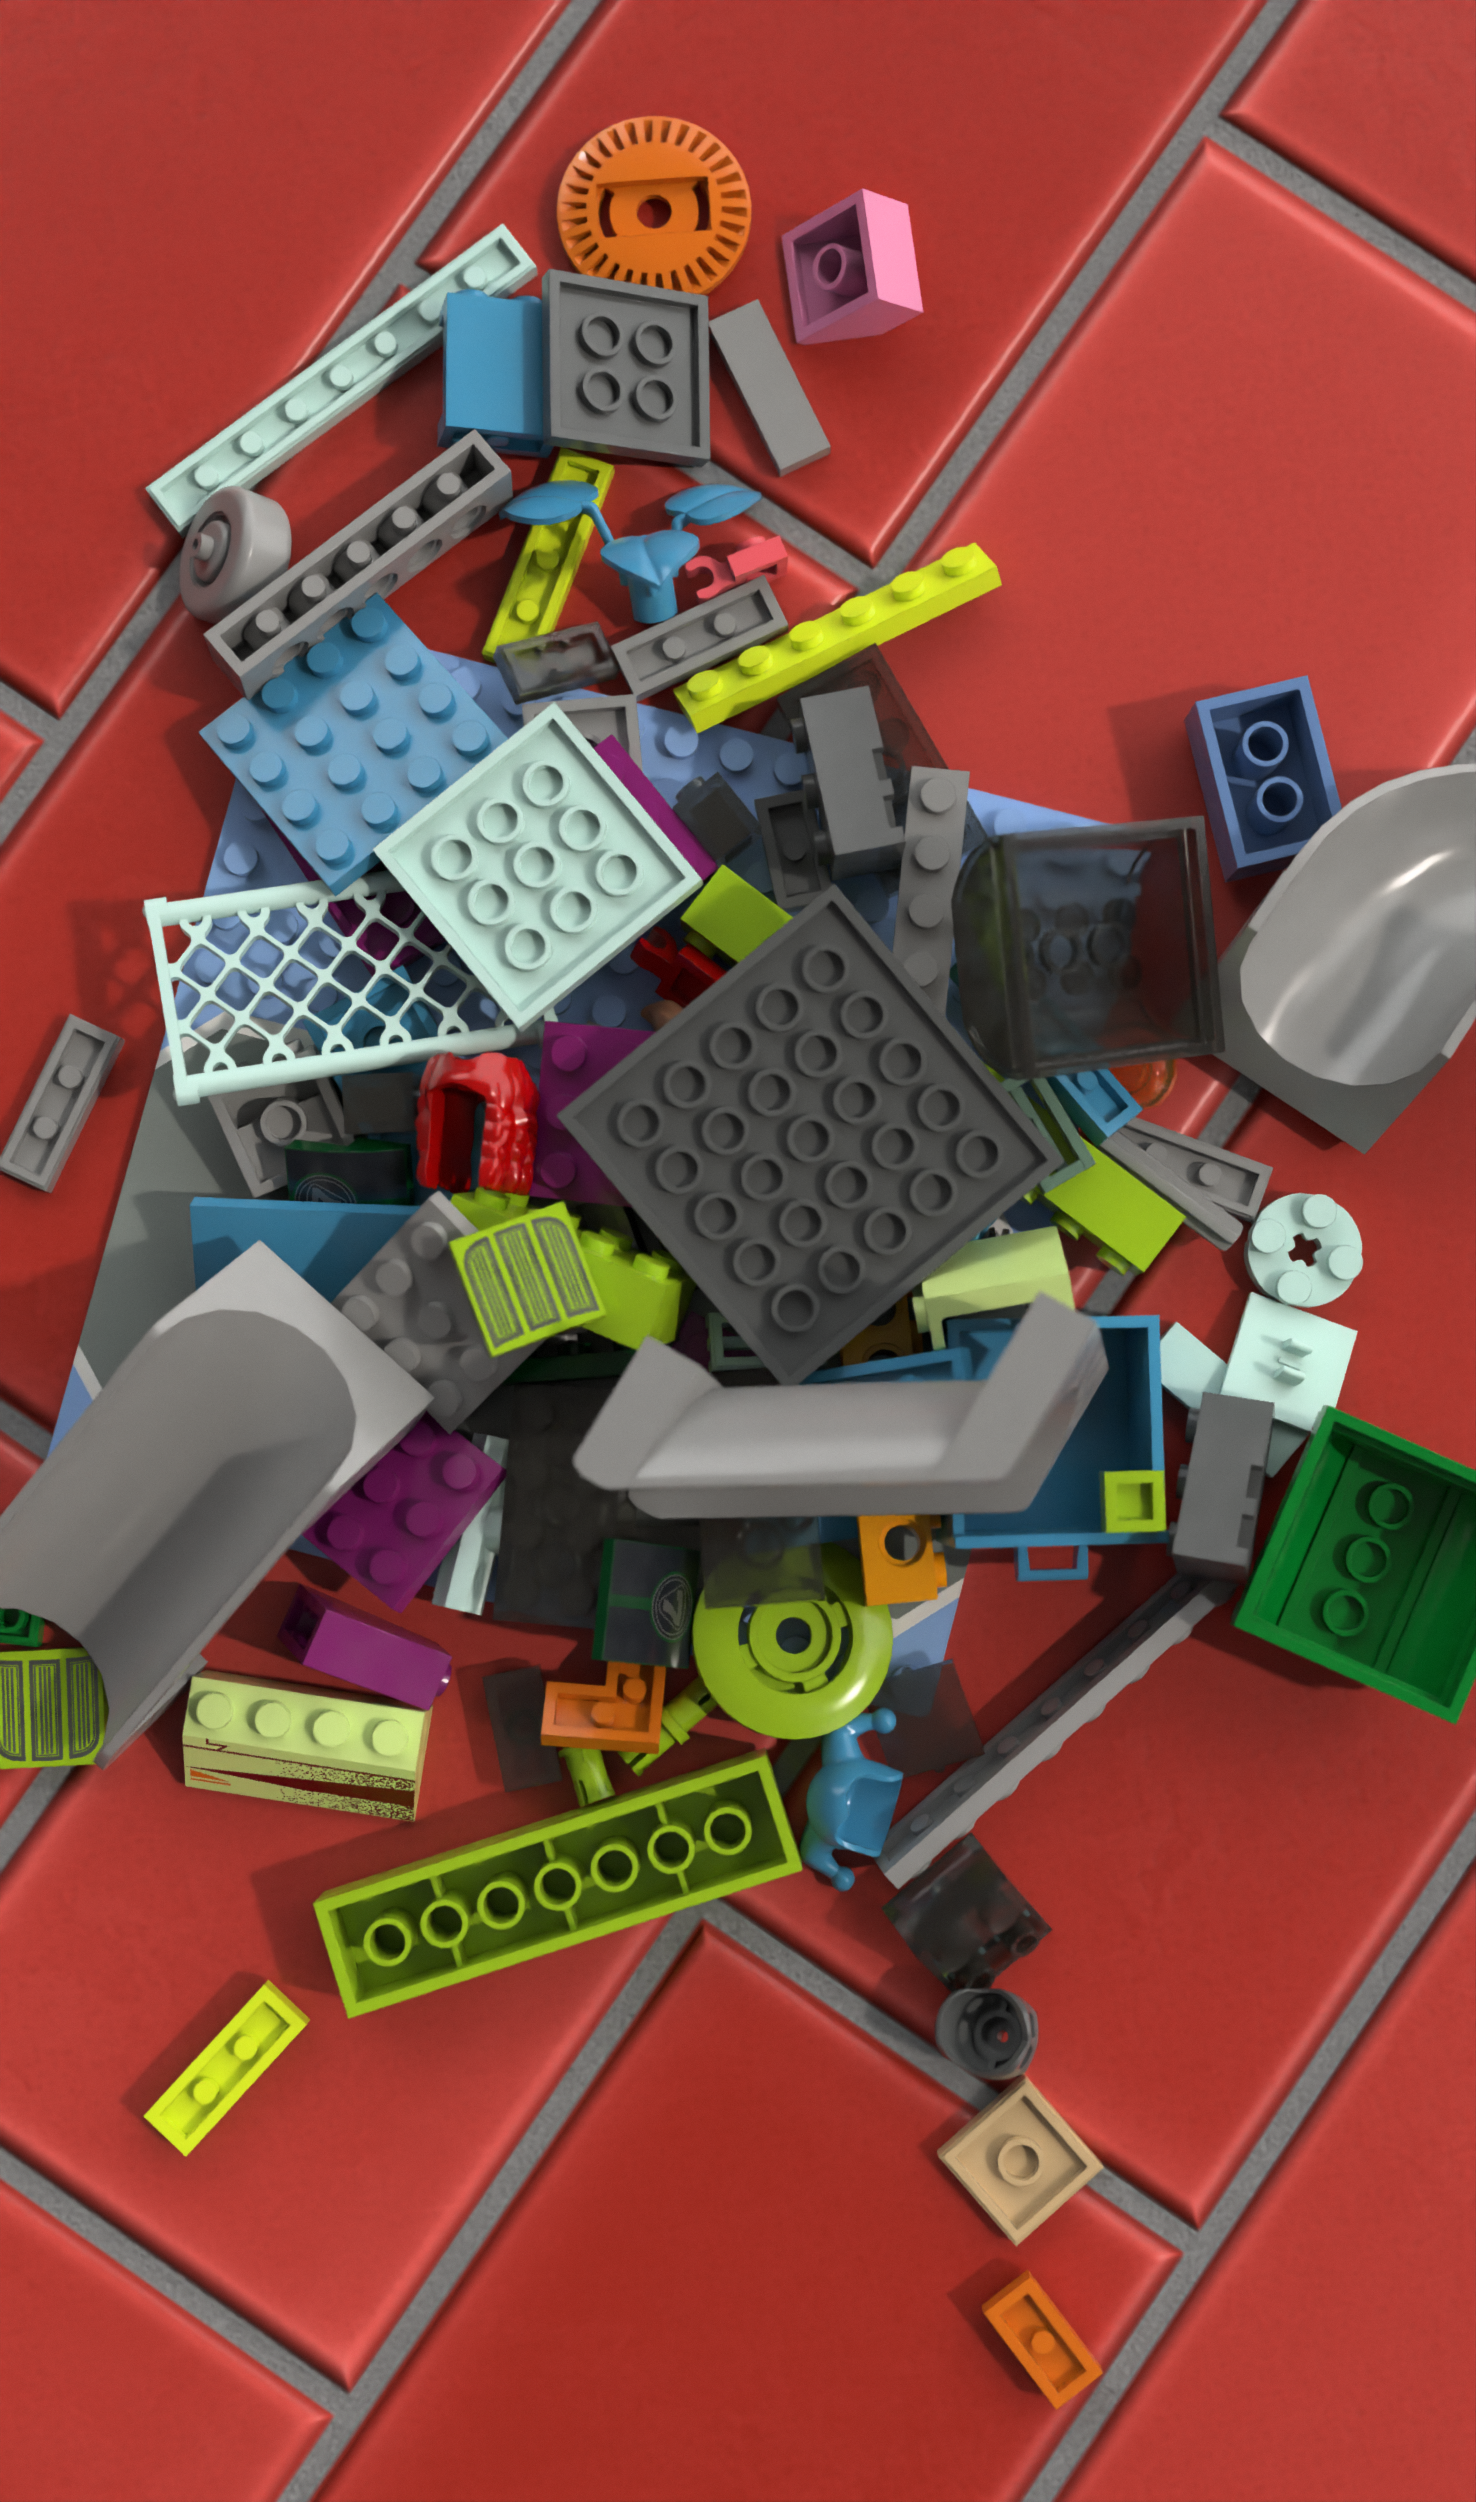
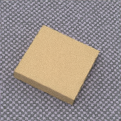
(1019, 2159)

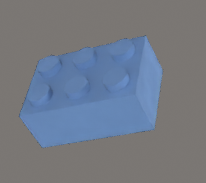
(1262, 774)

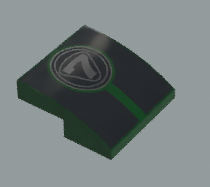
(356, 1173)
(645, 1604)

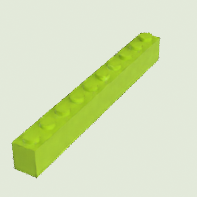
(1099, 1203)

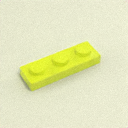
(227, 2068)

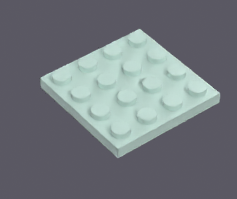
(538, 866)

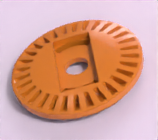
(664, 162)

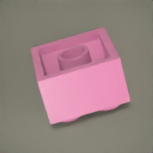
(852, 270)

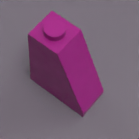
(364, 1648)

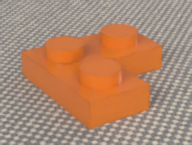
(608, 1717)

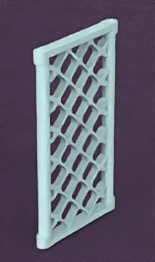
(191, 1087)

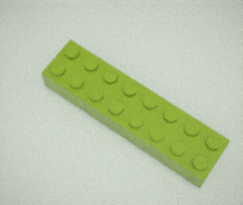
(557, 1882)

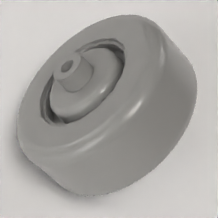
(232, 552)

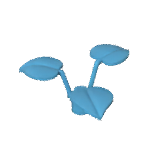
(643, 561)

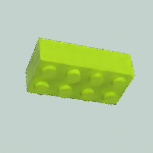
(637, 1289)

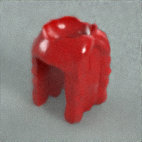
(445, 1123)

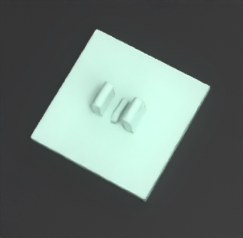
(1288, 1360)

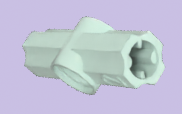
(470, 1562)

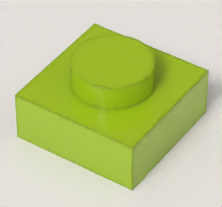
(1132, 1501)

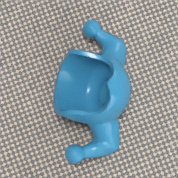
(849, 1799)

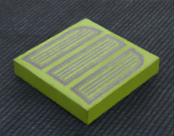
(526, 1279)
(50, 1708)

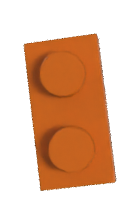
(1042, 2339)

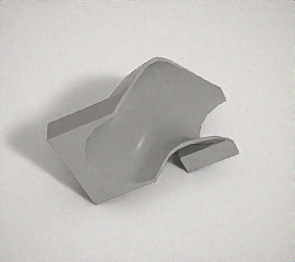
(1361, 958)

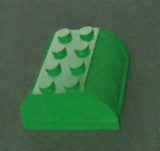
(1373, 1565)

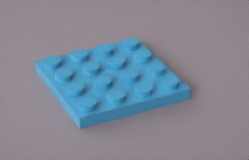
(353, 741)

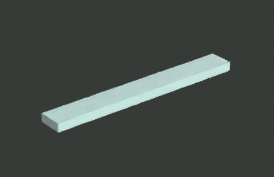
(338, 381)

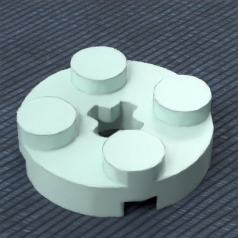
(1315, 1219)

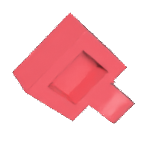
(748, 561)

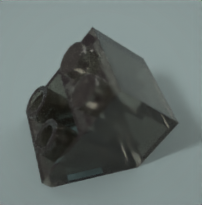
(966, 1918)

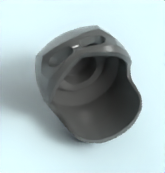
(972, 2027)

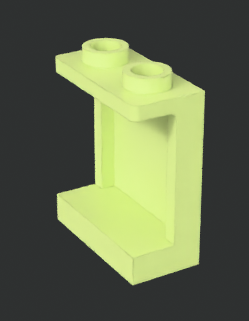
(992, 1276)

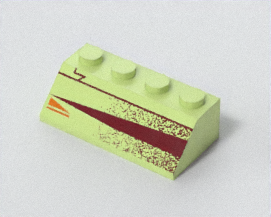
(304, 1744)

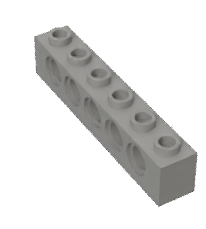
(362, 559)

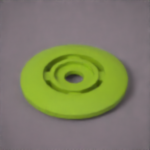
(789, 1692)

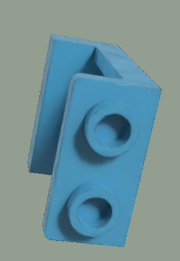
(493, 372)

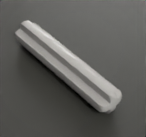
(1201, 1213)

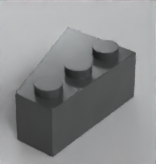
(848, 784)
(1221, 1488)

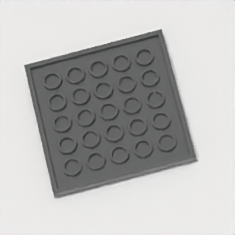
(810, 1138)

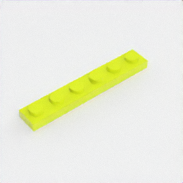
(822, 643)

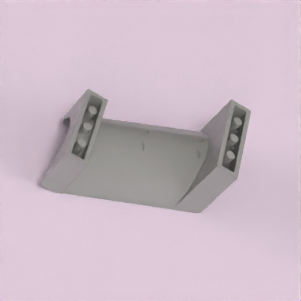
(847, 1447)
(198, 1478)

